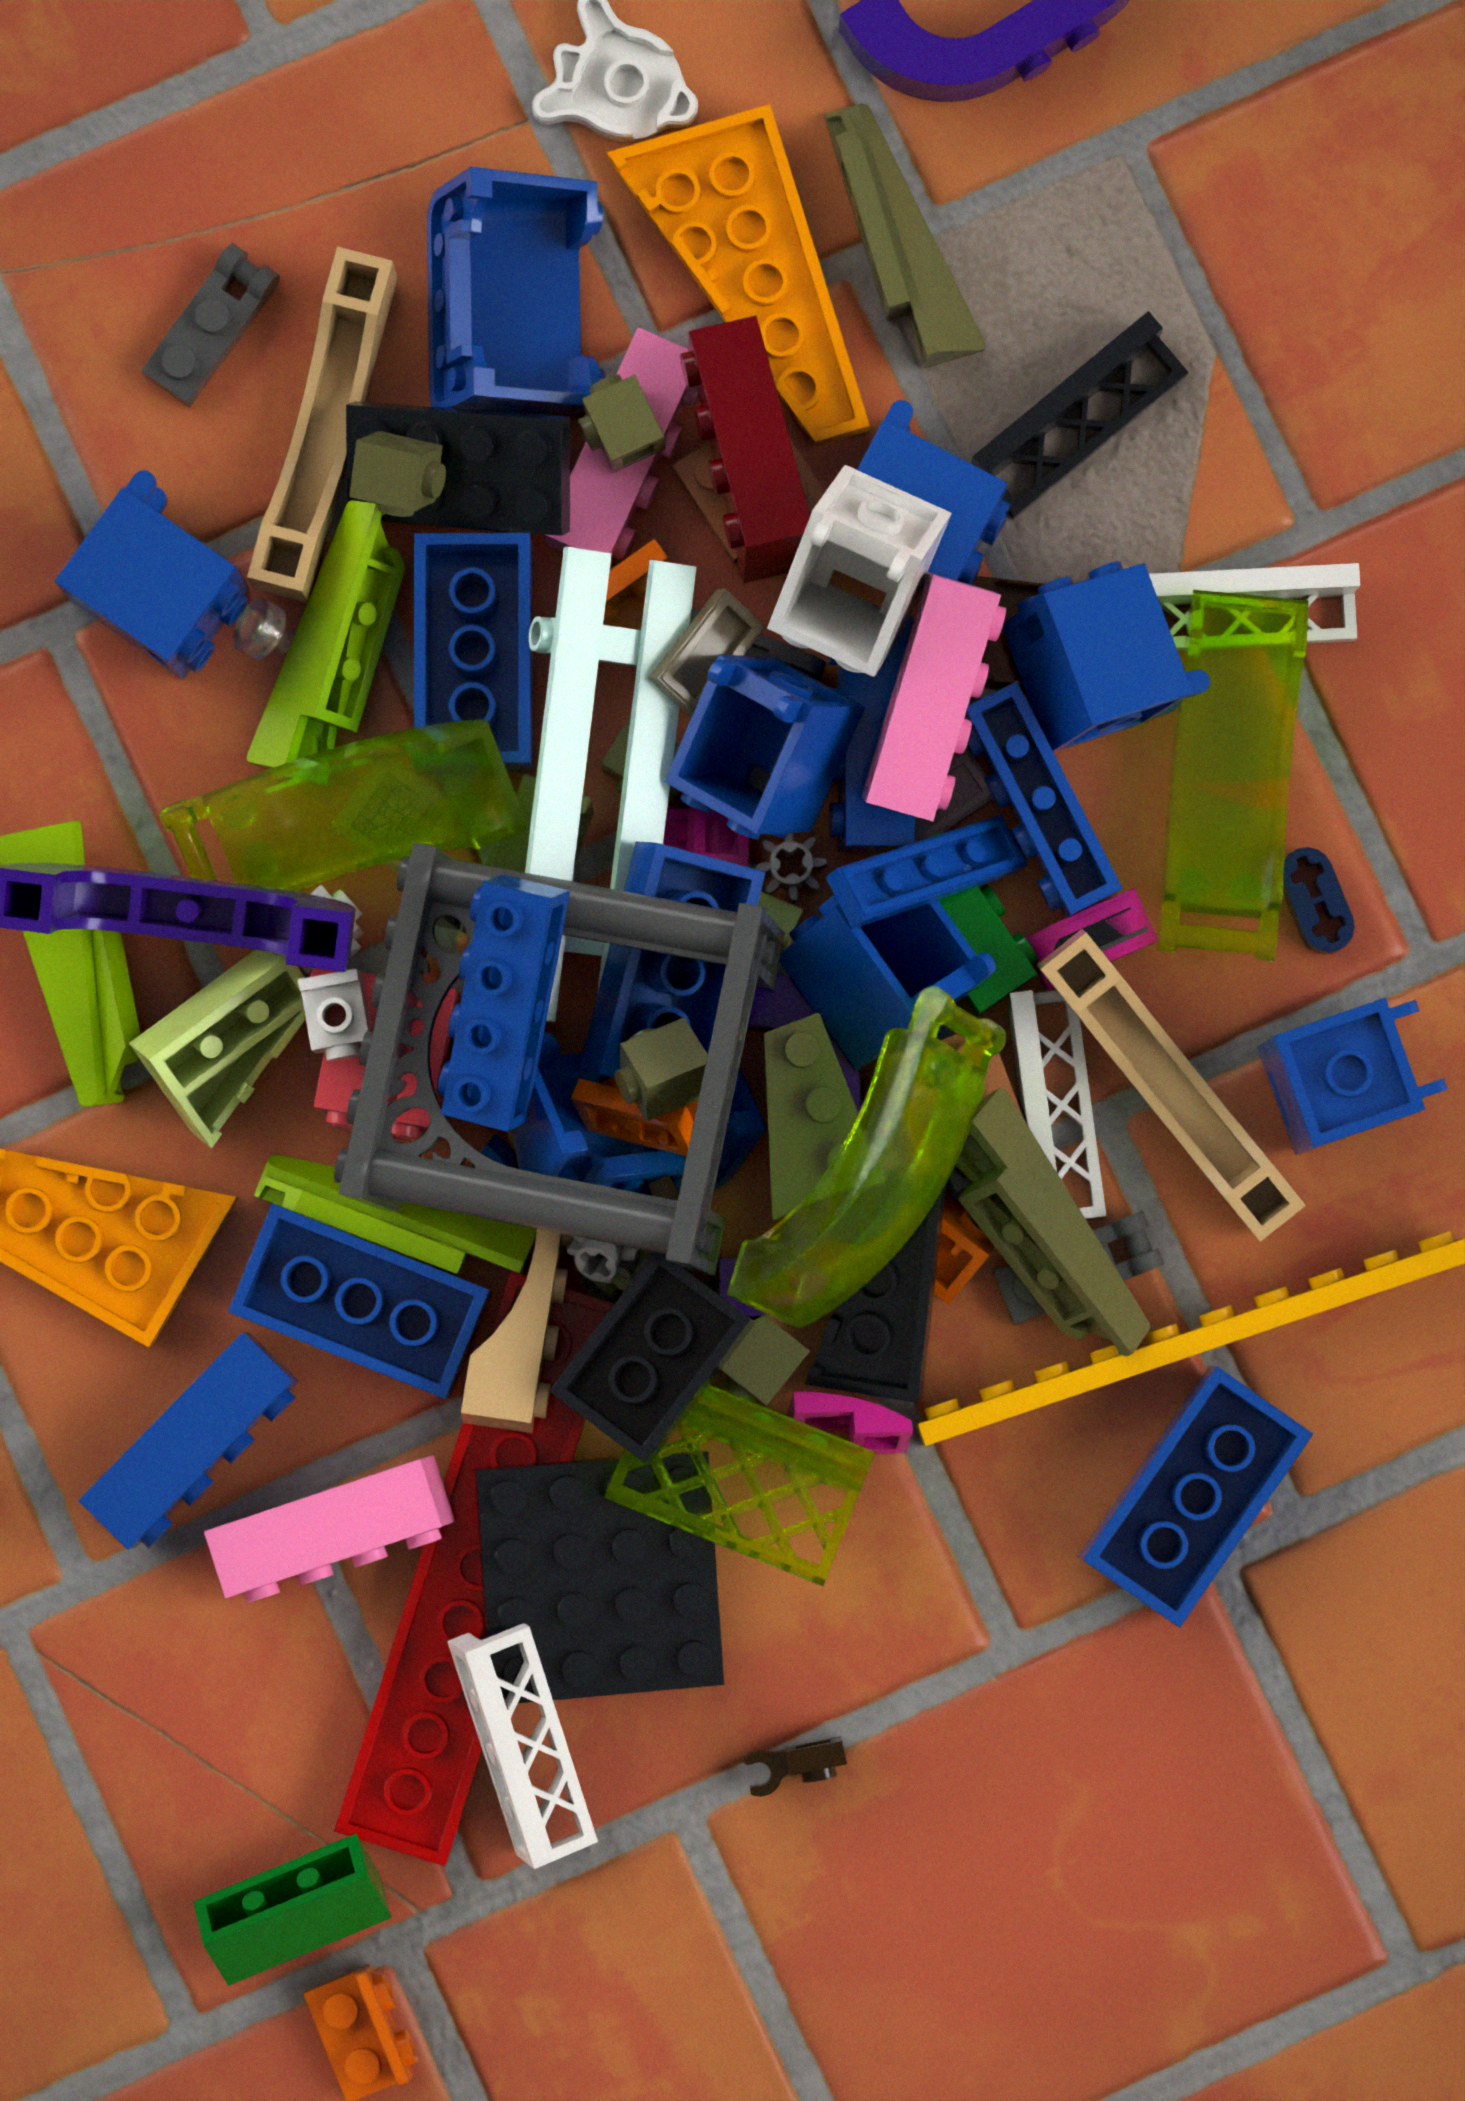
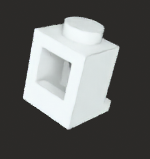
(329, 990)

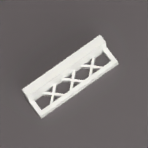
(1277, 582)
(1035, 1096)
(501, 1747)

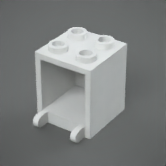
(874, 538)

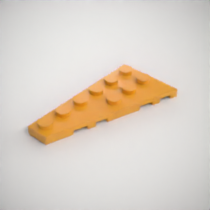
(742, 234)
(106, 1237)

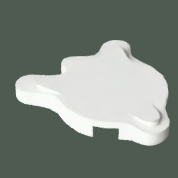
(617, 81)

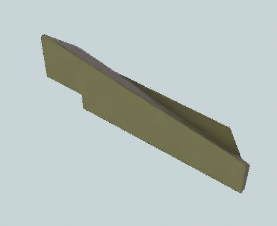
(898, 242)
(1042, 1230)

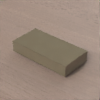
(718, 629)

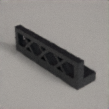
(1073, 393)

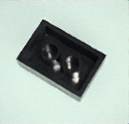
(652, 1357)

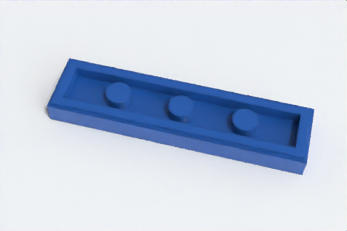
(926, 871)

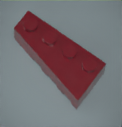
(749, 445)

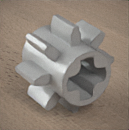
(792, 881)
(602, 1260)

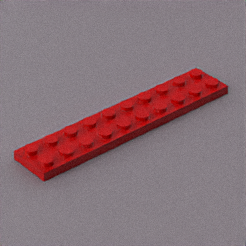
(420, 1732)

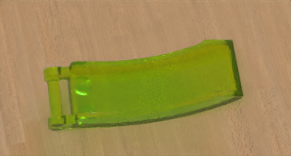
(1232, 771)
(355, 807)
(882, 1174)

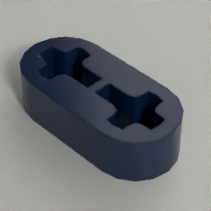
(1329, 895)

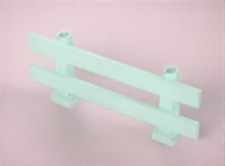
(576, 646)

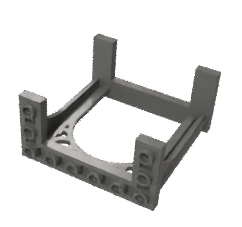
(387, 1172)

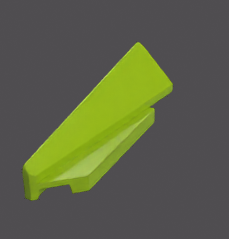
(335, 643)
(81, 978)
(417, 1231)

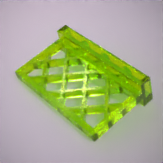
(769, 1438)

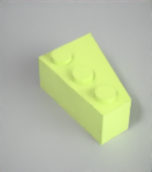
(223, 1039)

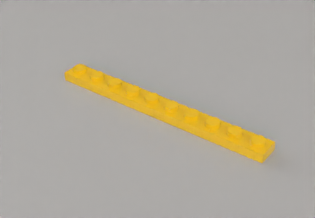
(1168, 1345)

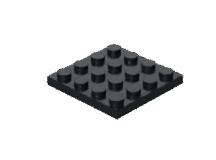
(601, 1586)

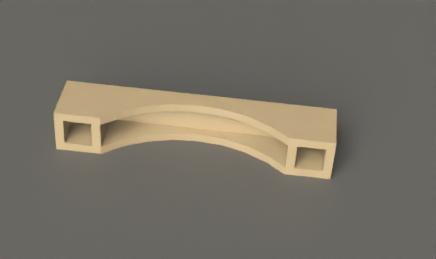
(311, 479)
(1171, 1085)
(506, 1370)

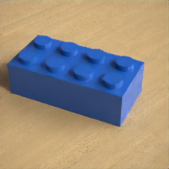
(475, 636)
(655, 988)
(360, 1301)
(1195, 1495)

